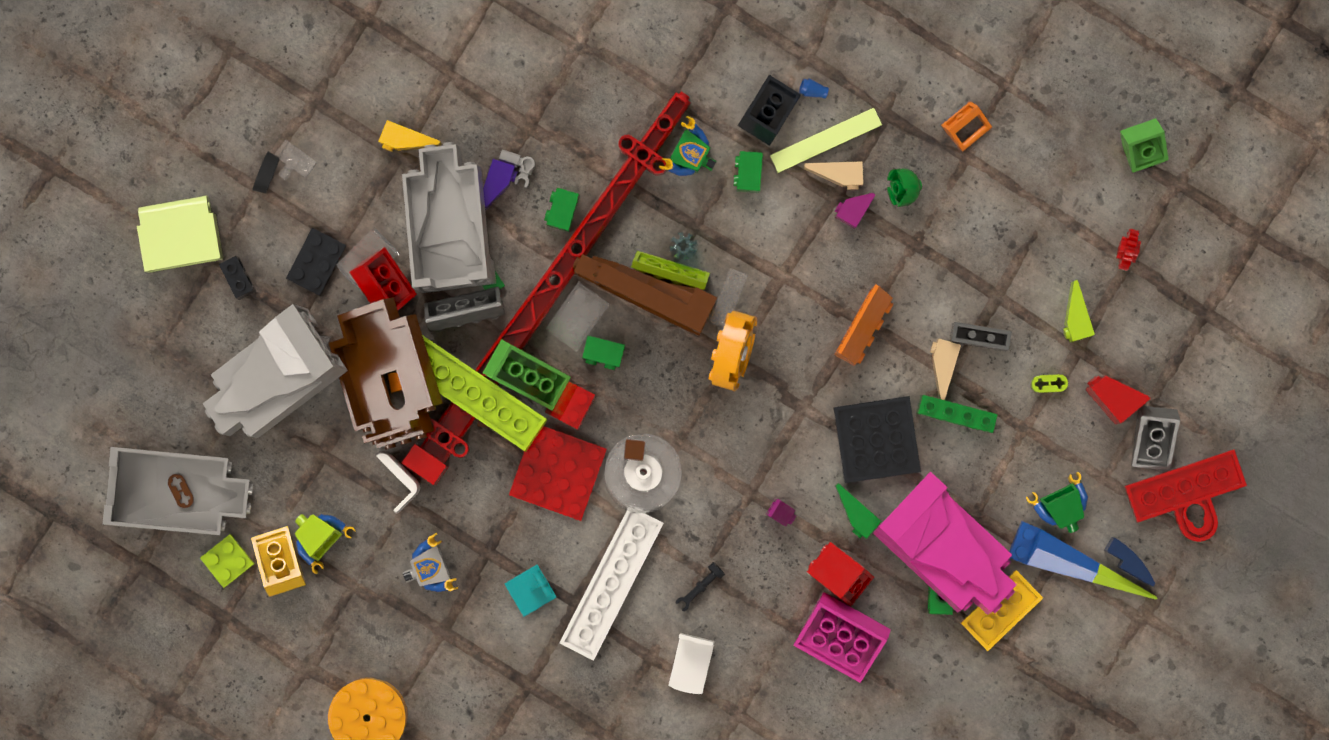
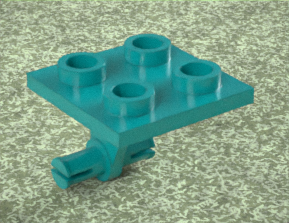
(530, 590)

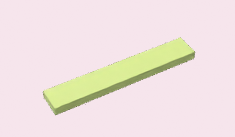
(825, 140)

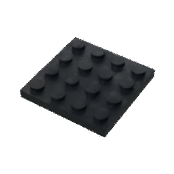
(877, 439)

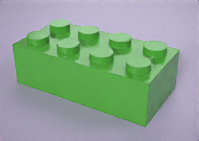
(526, 374)

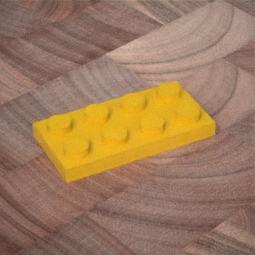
(992, 627)

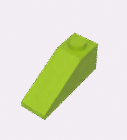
(1077, 318)

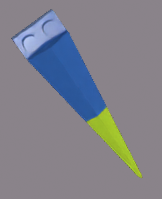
(1044, 551)

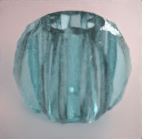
(688, 243)

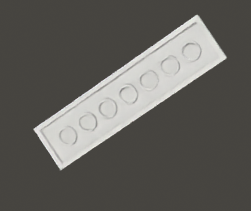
(611, 583)

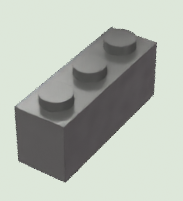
(980, 336)

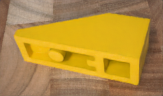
(402, 138)

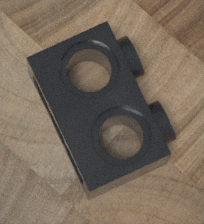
(237, 277)

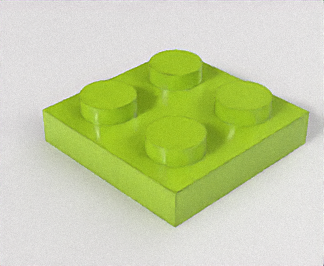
(227, 560)

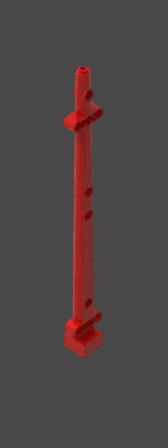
(430, 457)

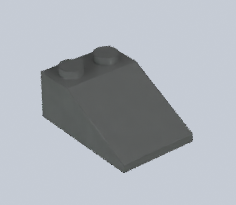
(1155, 437)

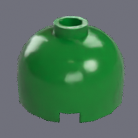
(904, 187)

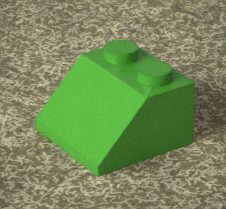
(1144, 145)

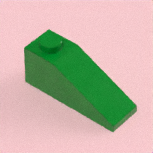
(859, 516)

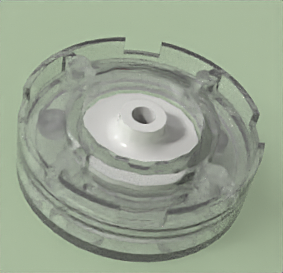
(643, 492)

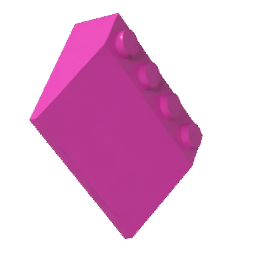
(842, 637)

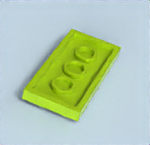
(676, 272)

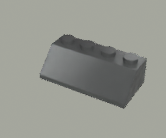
(464, 309)

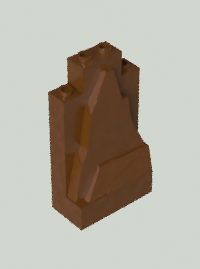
(677, 304)

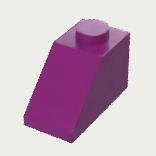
(853, 209)

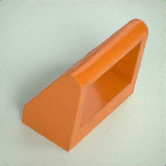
(962, 118)

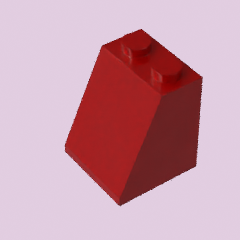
(1115, 398)
(572, 405)
(840, 574)

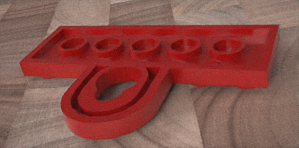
(1187, 486)

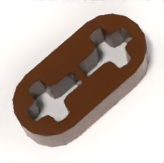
(184, 487)

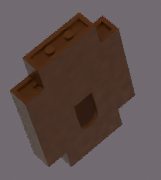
(377, 344)

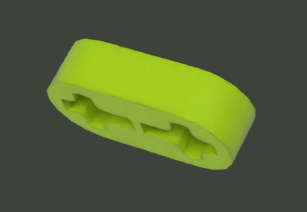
(1050, 388)

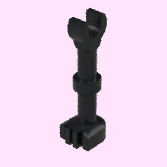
(716, 572)

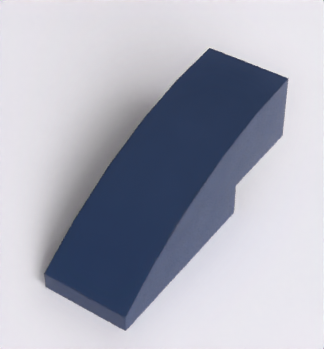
(1129, 561)

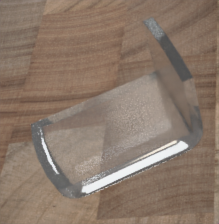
(367, 246)

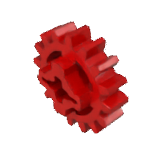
(1128, 249)

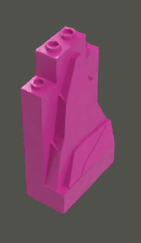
(948, 548)

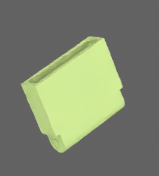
(178, 234)

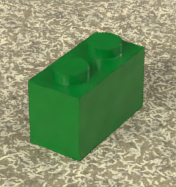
(749, 171)
(562, 209)
(603, 352)

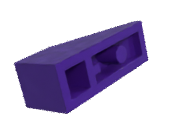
(498, 180)

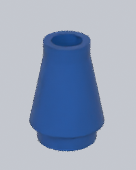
(810, 88)

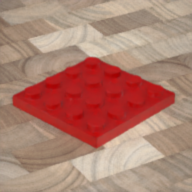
(558, 473)

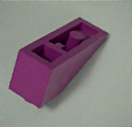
(781, 512)

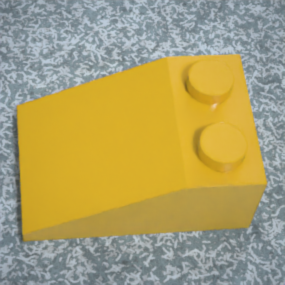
(278, 561)

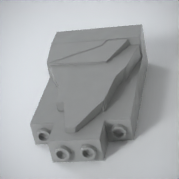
(446, 222)
(272, 375)
(142, 499)

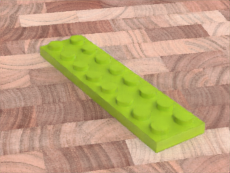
(484, 398)

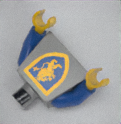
(430, 567)

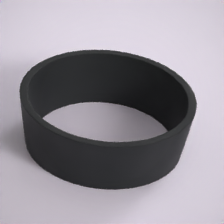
(266, 173)

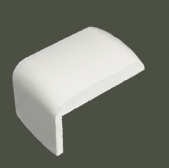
(403, 475)
(691, 664)

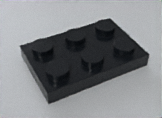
(316, 261)

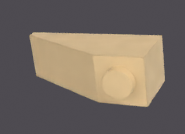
(841, 173)
(944, 361)

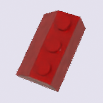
(382, 279)

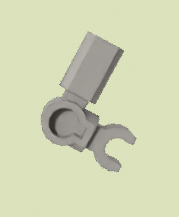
(526, 165)

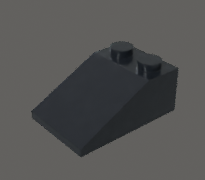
(769, 110)

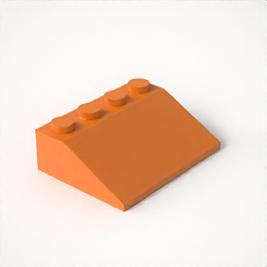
(863, 326)

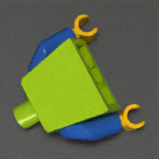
(317, 537)

